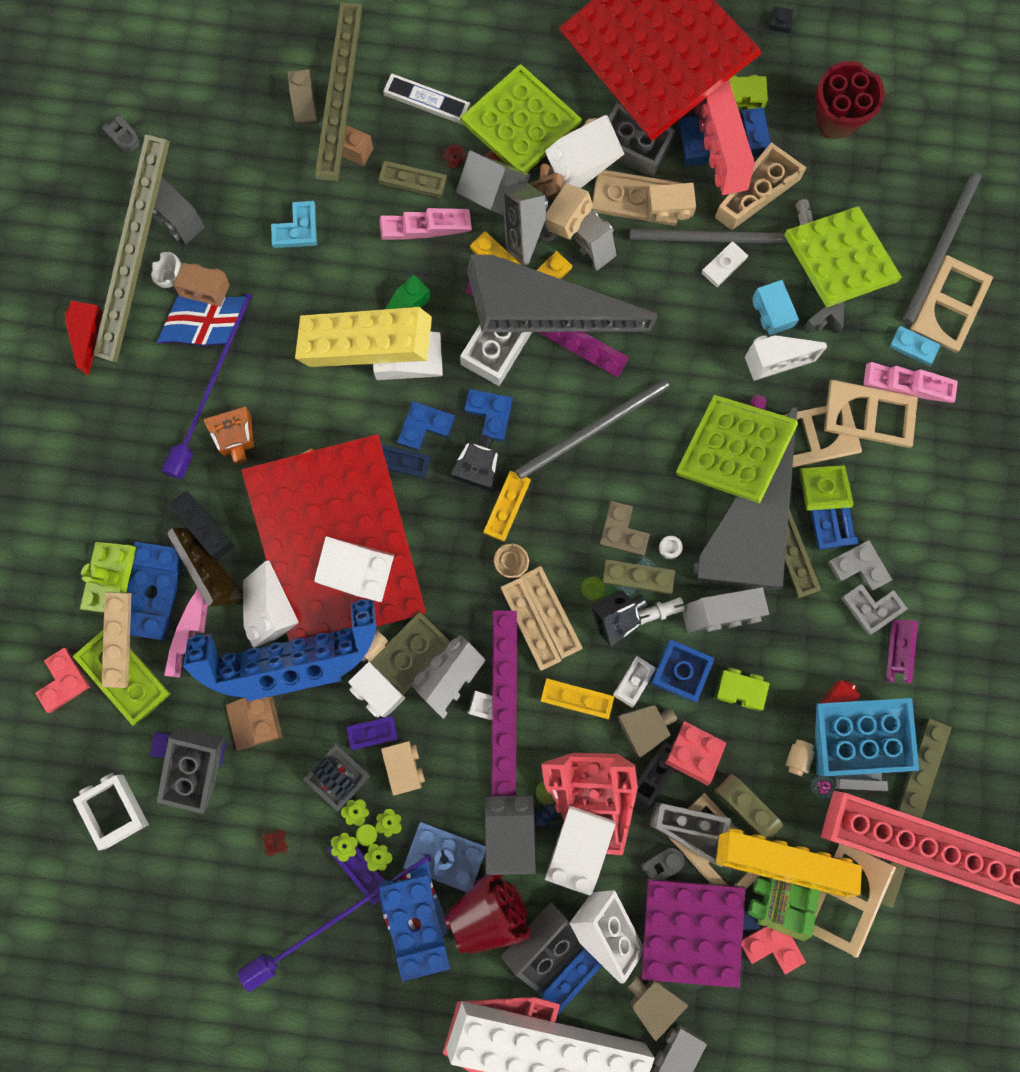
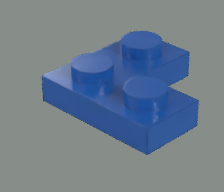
(495, 409)
(423, 419)

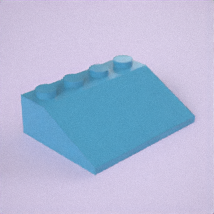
(865, 737)

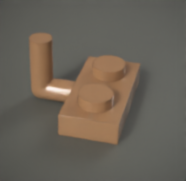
(548, 185)

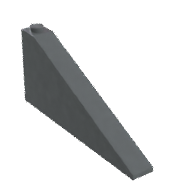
(527, 300)
(752, 536)

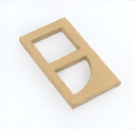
(925, 321)
(843, 392)
(841, 447)
(701, 863)
(879, 876)

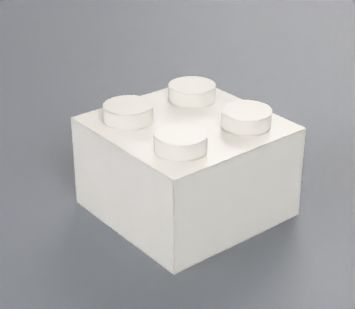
(376, 690)

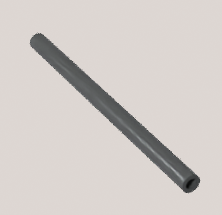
(707, 236)
(941, 248)
(592, 429)

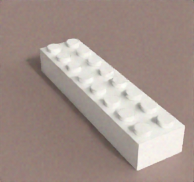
(513, 1042)

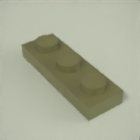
(412, 179)
(638, 577)

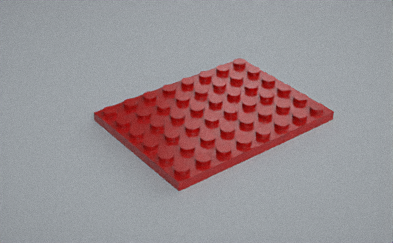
(659, 54)
(337, 495)

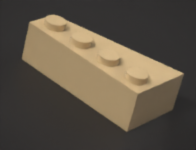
(771, 176)

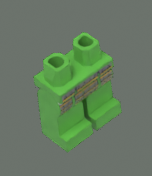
(785, 907)

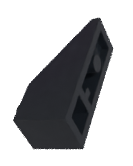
(653, 780)

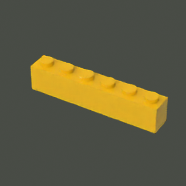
(789, 864)

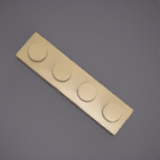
(551, 612)
(531, 624)
(116, 640)

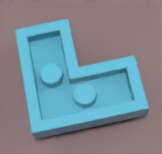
(301, 231)

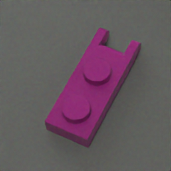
(902, 649)

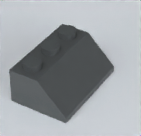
(545, 951)

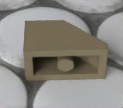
(302, 96)

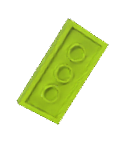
(143, 690)

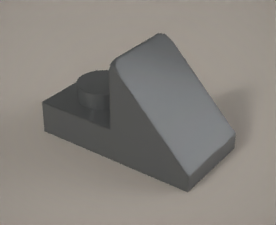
(831, 315)

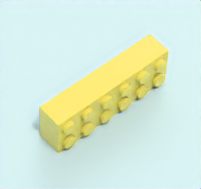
(364, 337)

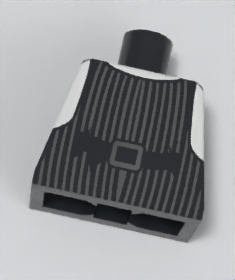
(477, 464)
(617, 616)

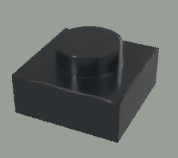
(781, 19)

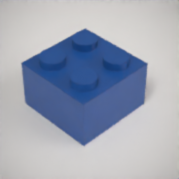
(682, 671)

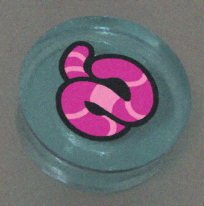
(823, 786)

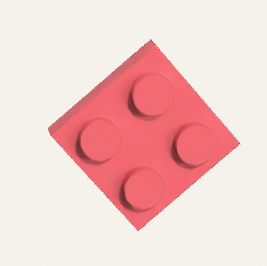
(696, 753)

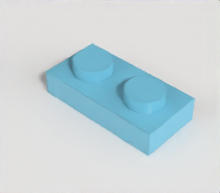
(914, 346)

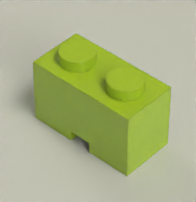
(749, 91)
(749, 690)

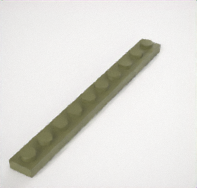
(338, 92)
(131, 247)

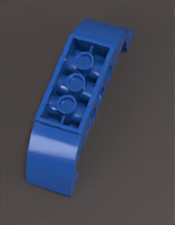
(283, 665)

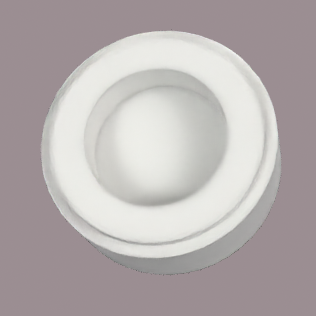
(670, 547)

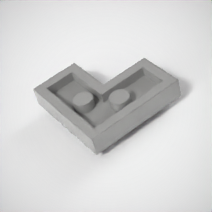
(861, 560)
(873, 614)

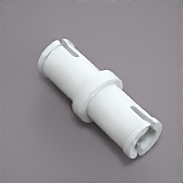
(661, 610)

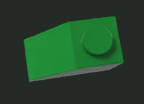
(410, 294)

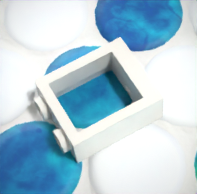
(138, 819)

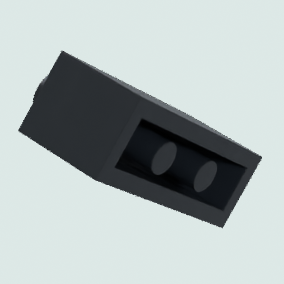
(201, 525)

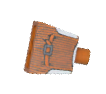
(232, 433)

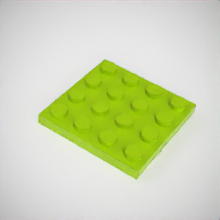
(520, 119)
(842, 256)
(737, 448)

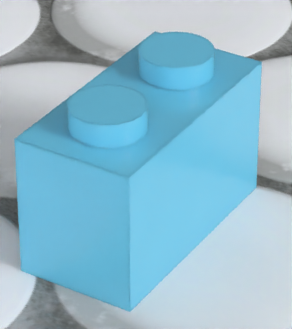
(775, 307)

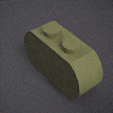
(748, 807)

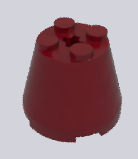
(847, 99)
(488, 916)

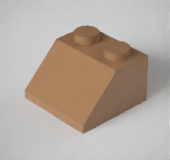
(254, 722)

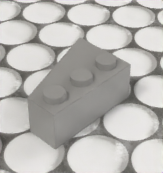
(596, 239)
(725, 609)
(447, 674)
(691, 828)

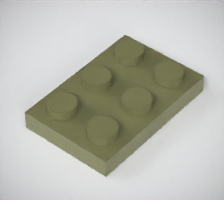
(410, 652)

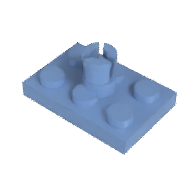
(453, 858)

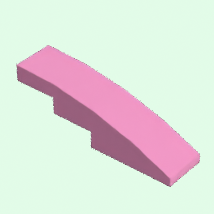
(425, 224)
(909, 382)
(191, 622)

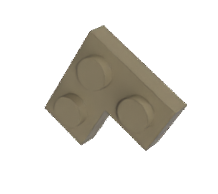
(618, 535)

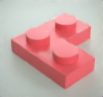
(68, 681)
(768, 941)

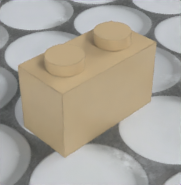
(671, 201)
(568, 211)
(402, 767)

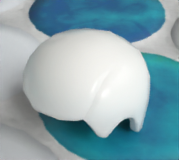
(166, 270)

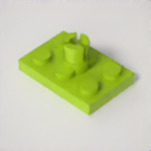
(107, 572)

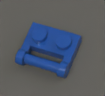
(827, 528)

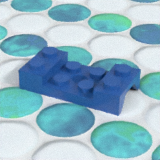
(693, 140)
(153, 567)
(420, 949)

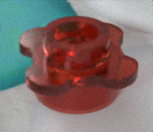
(454, 150)
(269, 838)

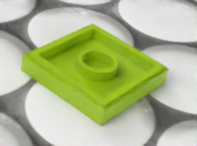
(825, 487)

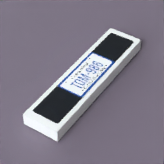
(426, 98)

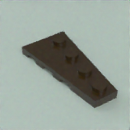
(207, 573)

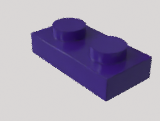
(372, 733)

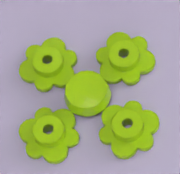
(366, 835)

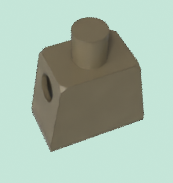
(646, 728)
(655, 1005)

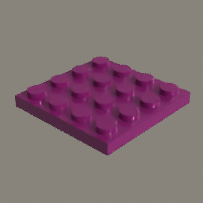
(693, 933)

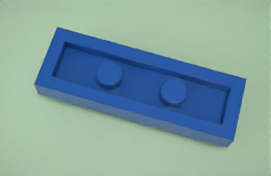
(571, 979)

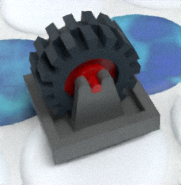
(337, 777)

